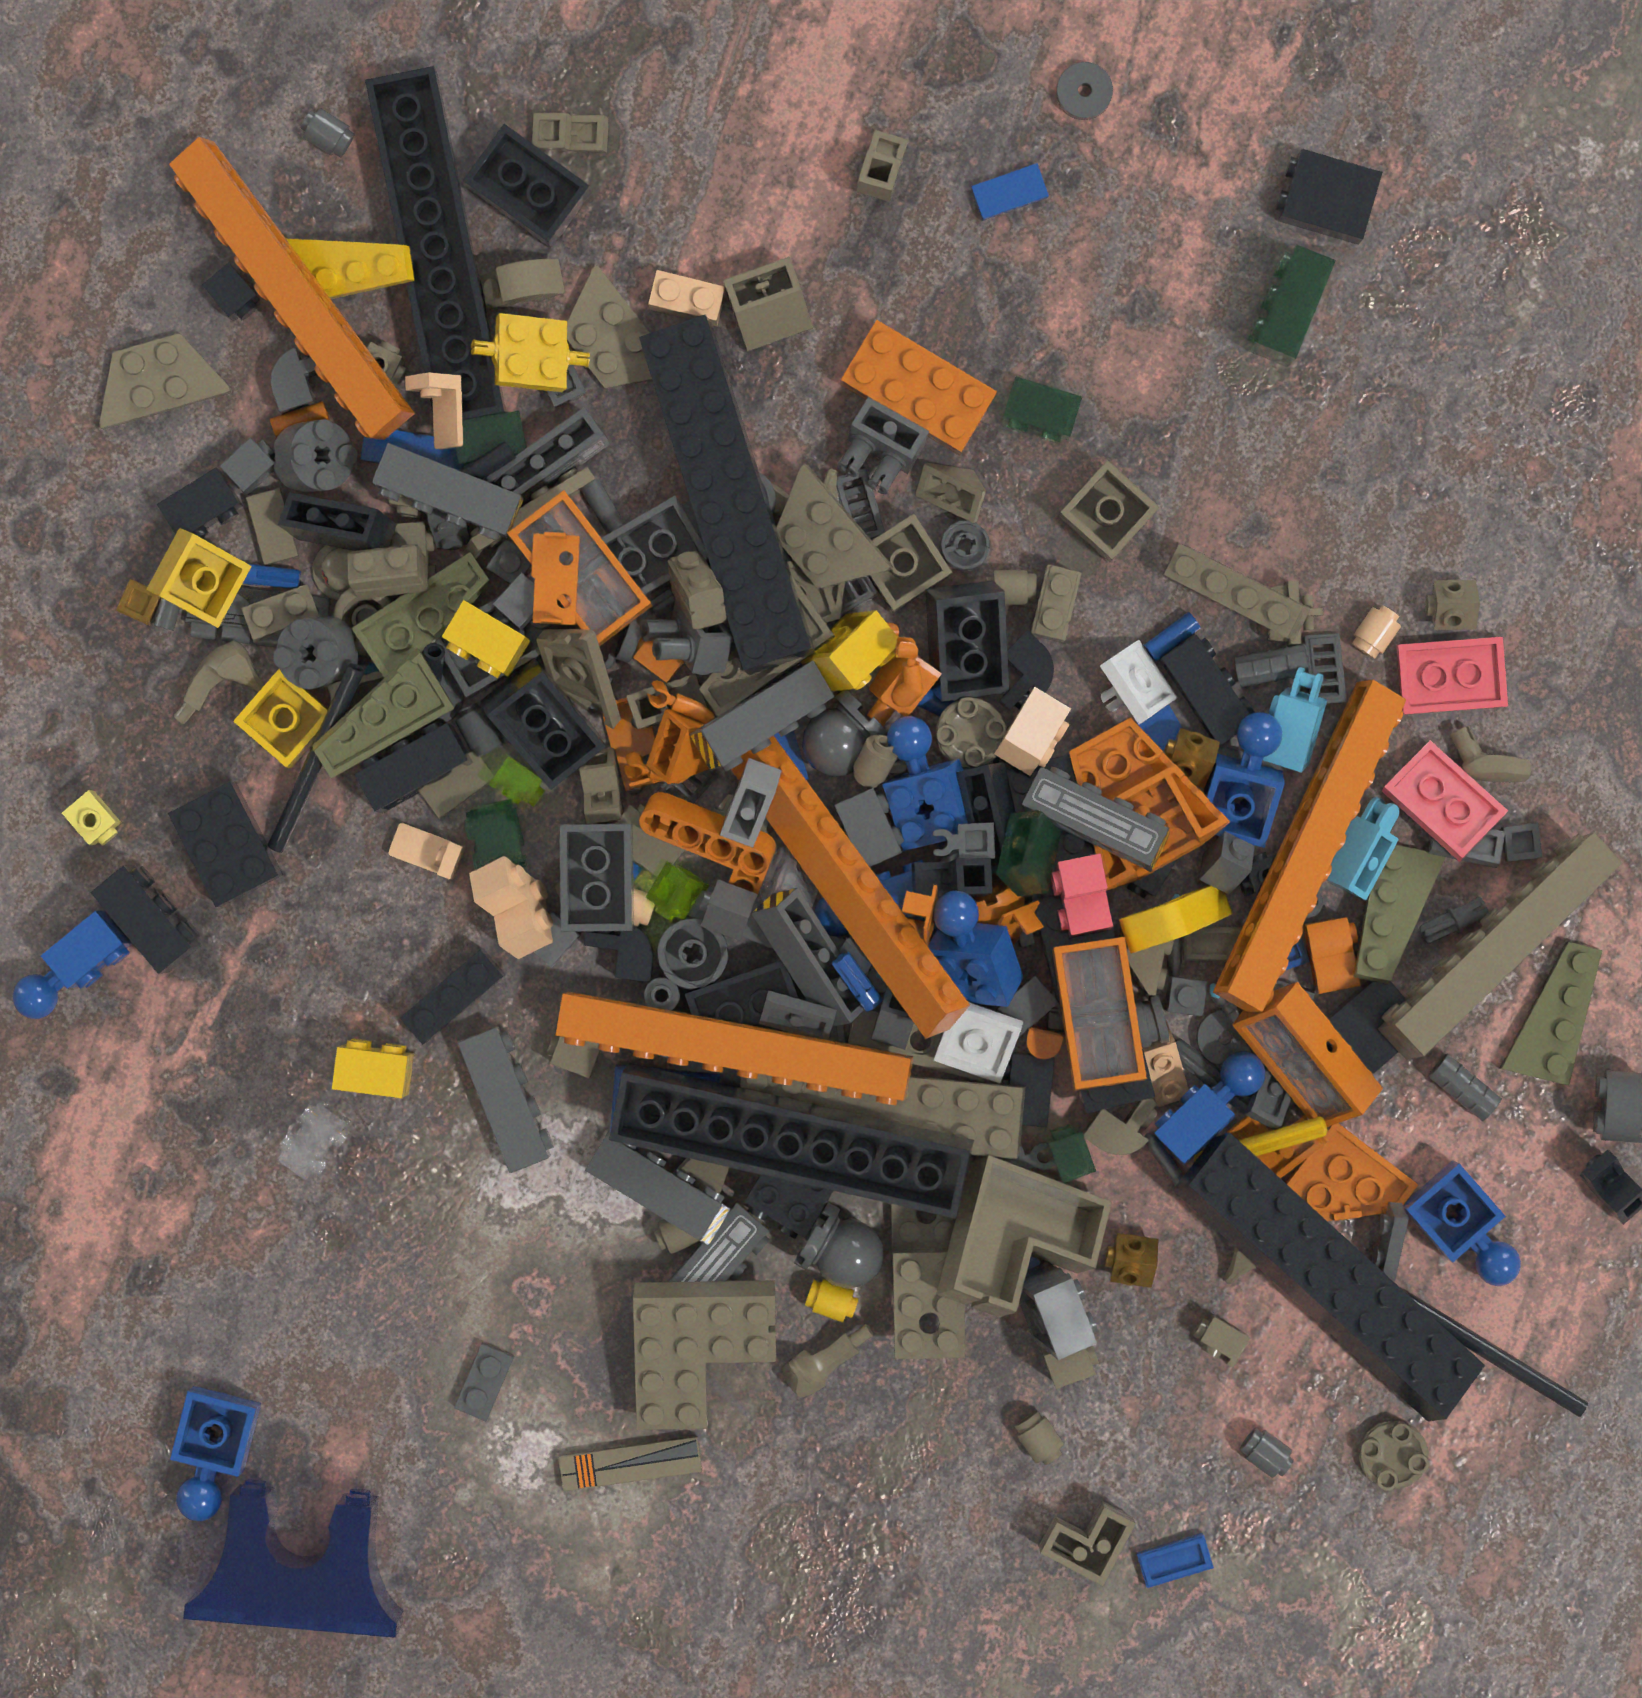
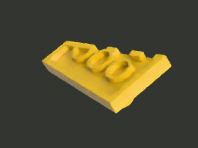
(354, 266)

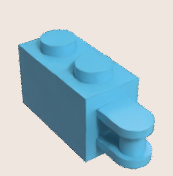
(1300, 721)
(1365, 849)

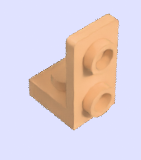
(447, 405)
(426, 850)
(1166, 1071)

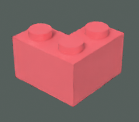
(1083, 895)

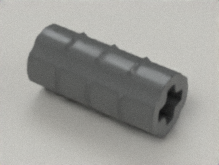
(1271, 665)
(1465, 1087)

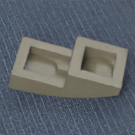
(570, 132)

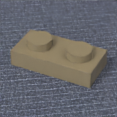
(275, 613)

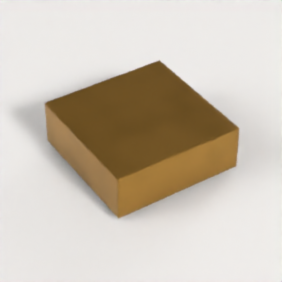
(138, 602)

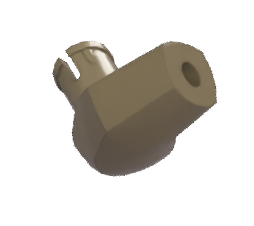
(1488, 767)

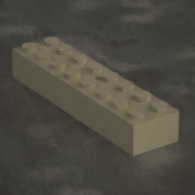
(1499, 945)
(962, 1108)

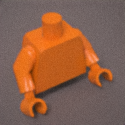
(901, 681)
(673, 751)

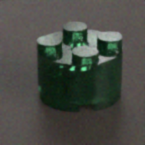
(495, 833)

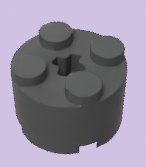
(314, 456)
(315, 651)
(674, 959)
(1620, 1106)

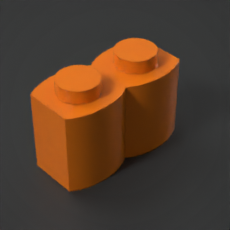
(1332, 954)

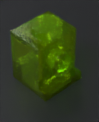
(518, 782)
(675, 891)

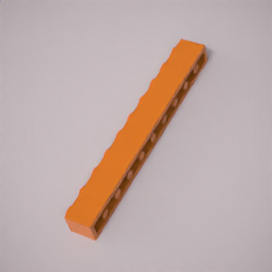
(291, 289)
(1310, 846)
(859, 898)
(734, 1046)

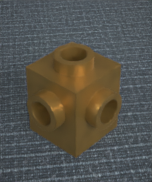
(1193, 755)
(1132, 1260)

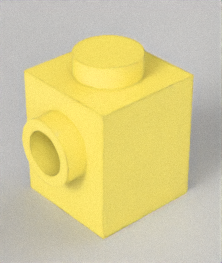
(92, 819)

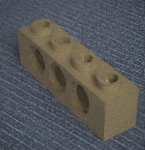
(862, 1031)

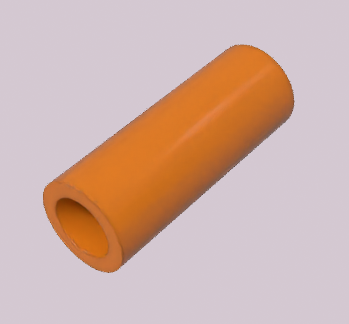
(309, 413)

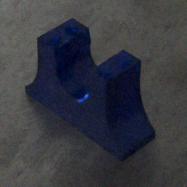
(273, 1587)

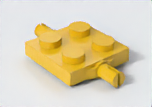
(530, 352)

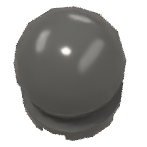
(838, 735)
(844, 1250)

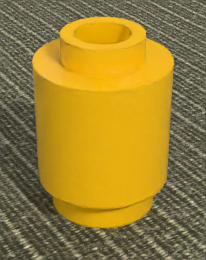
(831, 1300)

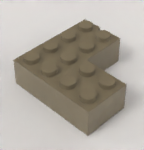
(1007, 1220)
(685, 1328)

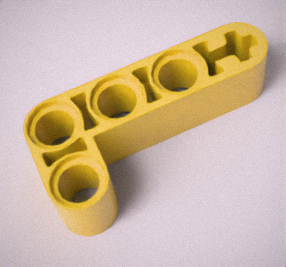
(1175, 918)

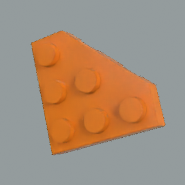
(1349, 1178)

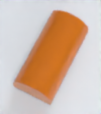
(1044, 1042)

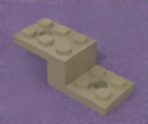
(917, 1267)

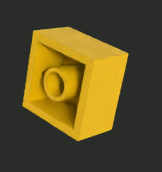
(198, 577)
(486, 639)
(858, 647)
(283, 719)
(373, 1070)

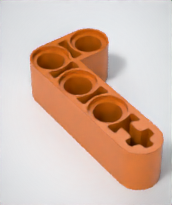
(668, 820)

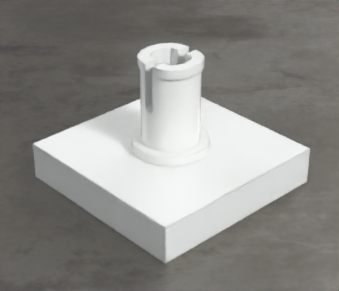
(1136, 683)
(980, 1043)

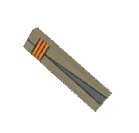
(630, 1463)

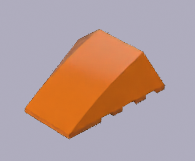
(1134, 768)

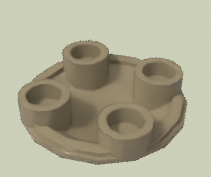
(970, 732)
(1394, 1455)

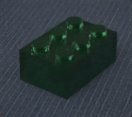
(1290, 305)

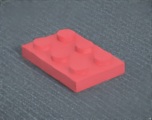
(1452, 675)
(1444, 800)

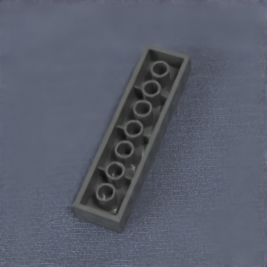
(642, 550)

